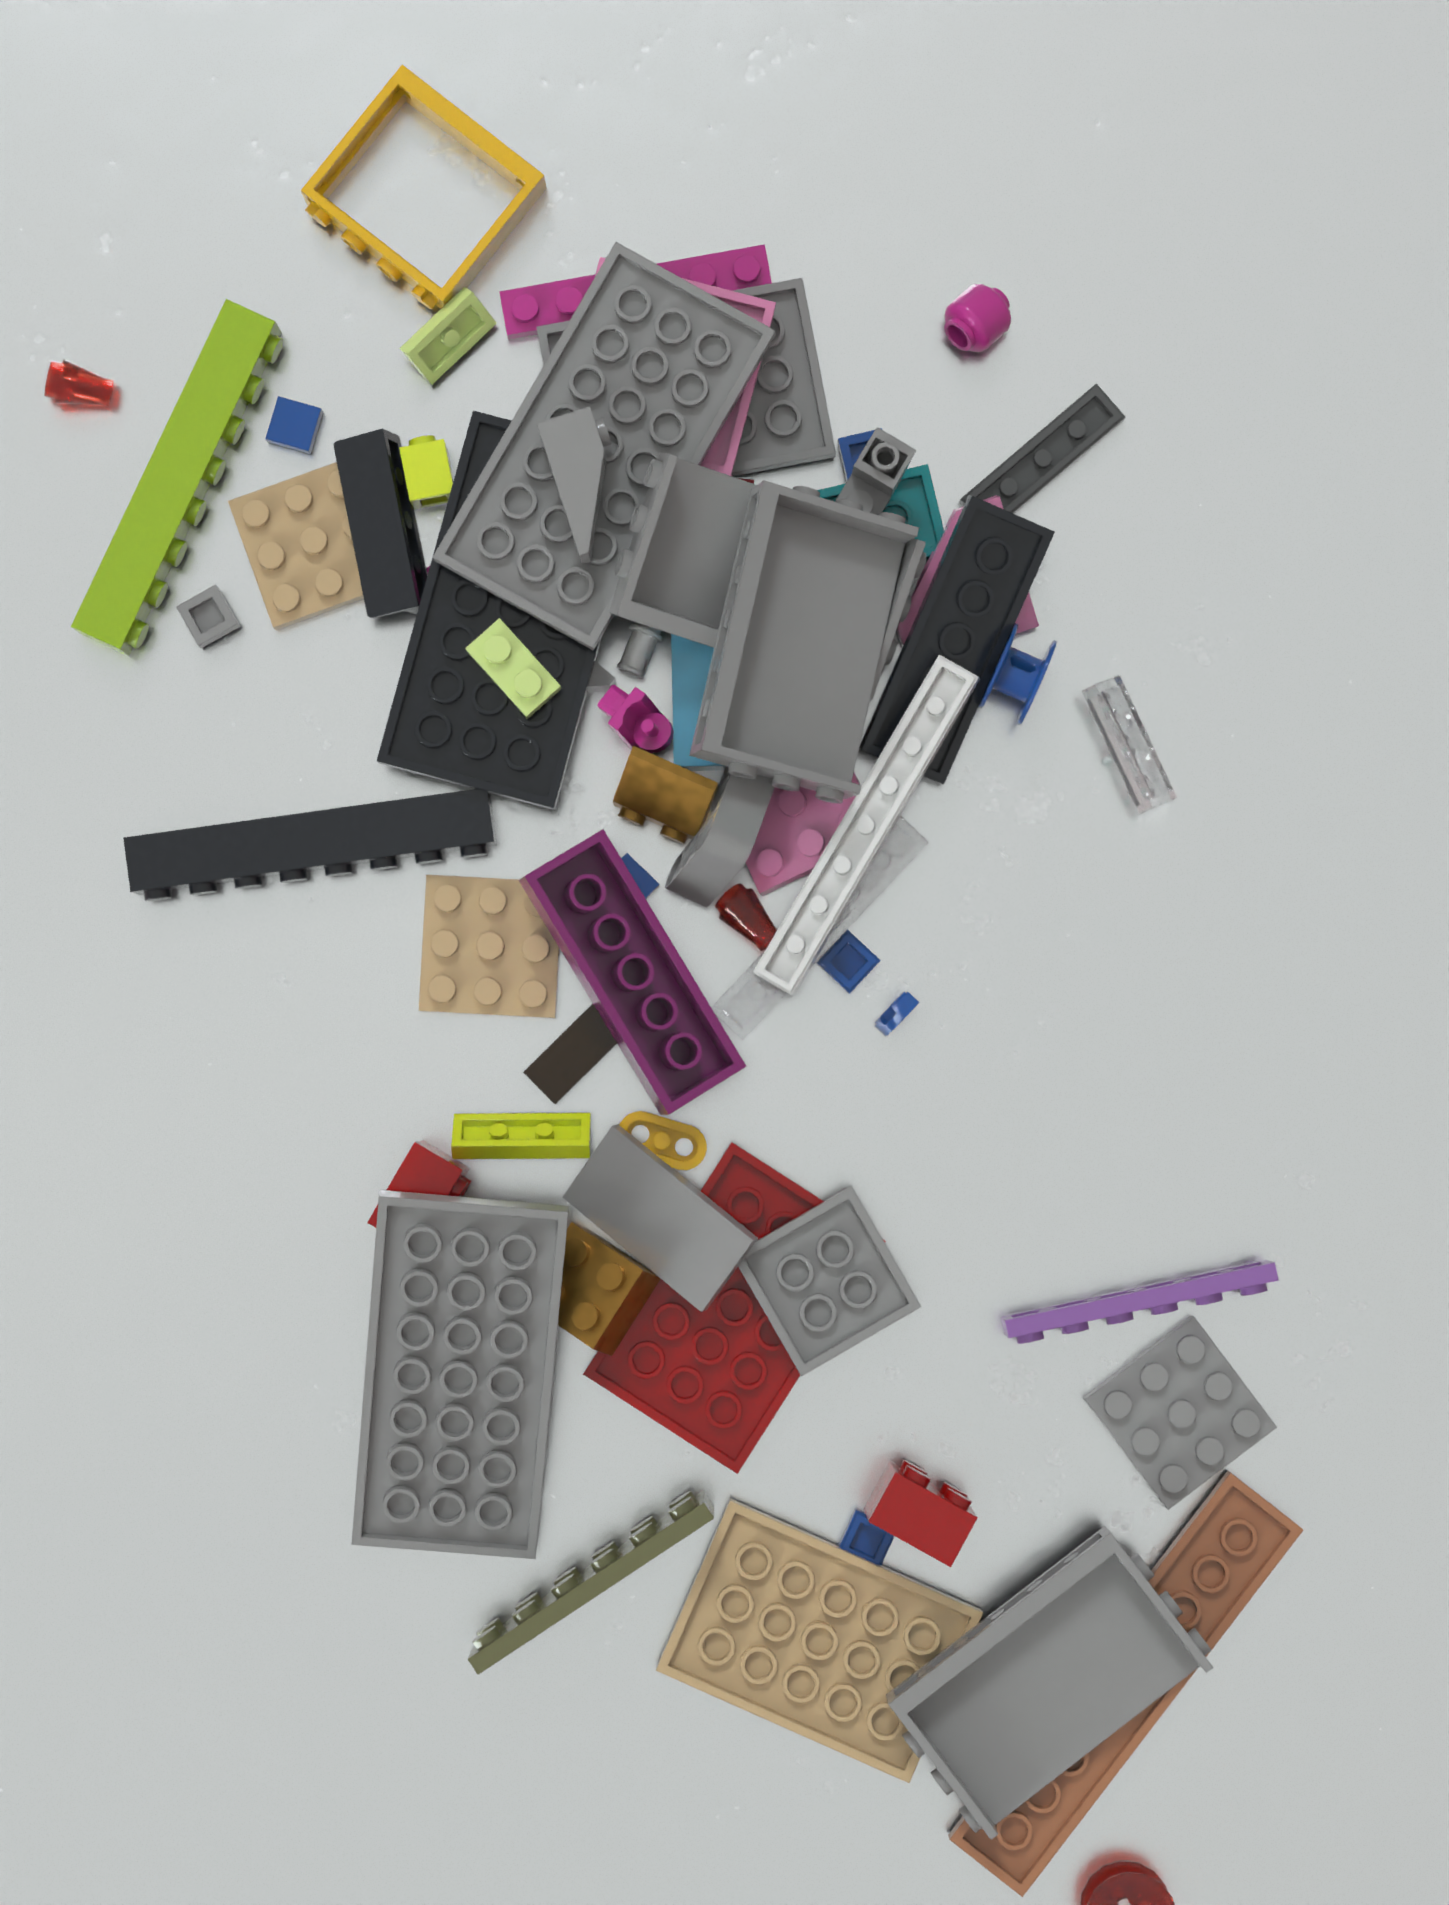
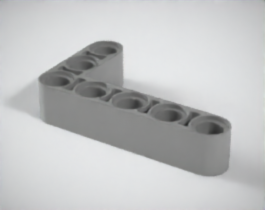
(723, 841)

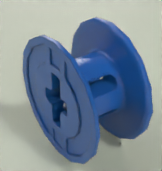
(1018, 674)

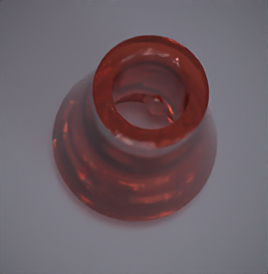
(77, 385)
(746, 915)

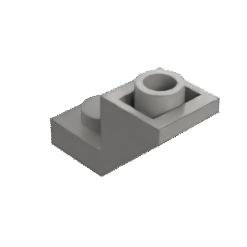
(878, 472)

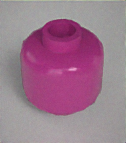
(977, 318)

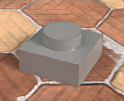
(208, 616)

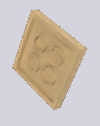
(300, 545)
(486, 950)

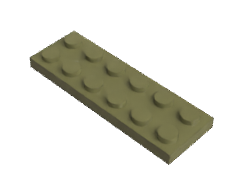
(577, 1588)

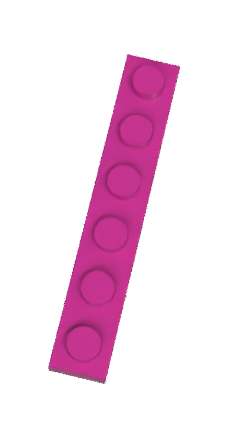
(558, 300)

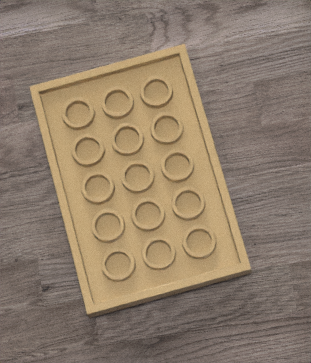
(809, 1636)

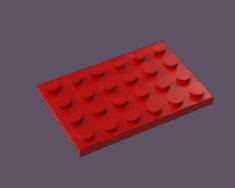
(722, 1369)

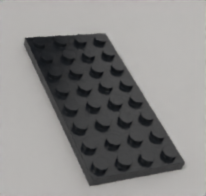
(447, 710)

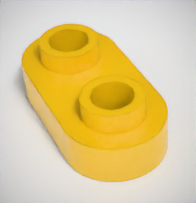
(663, 1137)

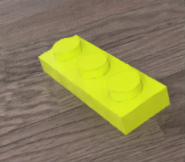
(521, 1136)

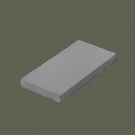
(660, 1217)

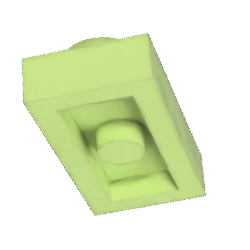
(448, 335)
(513, 668)

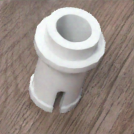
(639, 649)

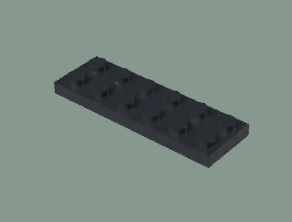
(964, 618)

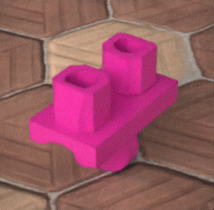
(636, 719)

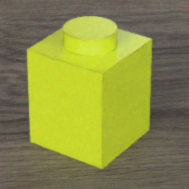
(427, 471)

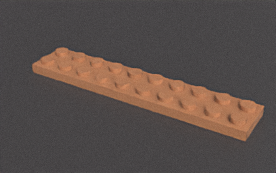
(1211, 1577)

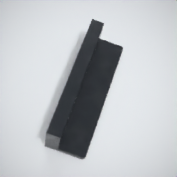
(381, 522)

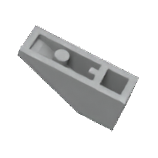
(578, 465)

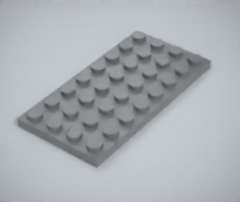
(663, 376)
(458, 1373)

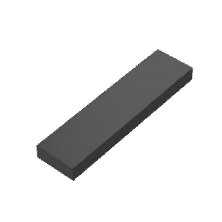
(1050, 451)

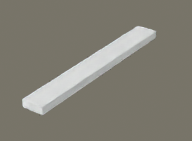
(866, 825)

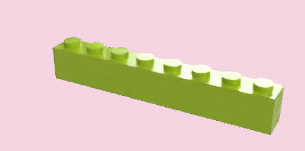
(178, 478)

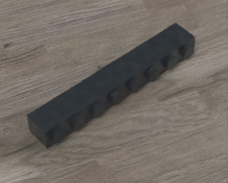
(310, 842)

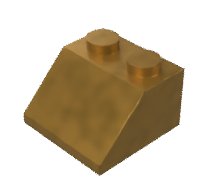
(664, 795)

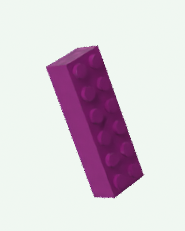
(632, 973)

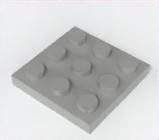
(827, 1281)
(1180, 1412)

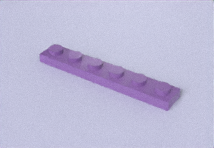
(1159, 1297)

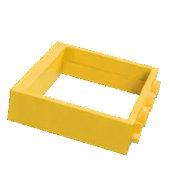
(409, 88)

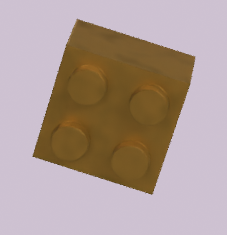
(600, 1290)

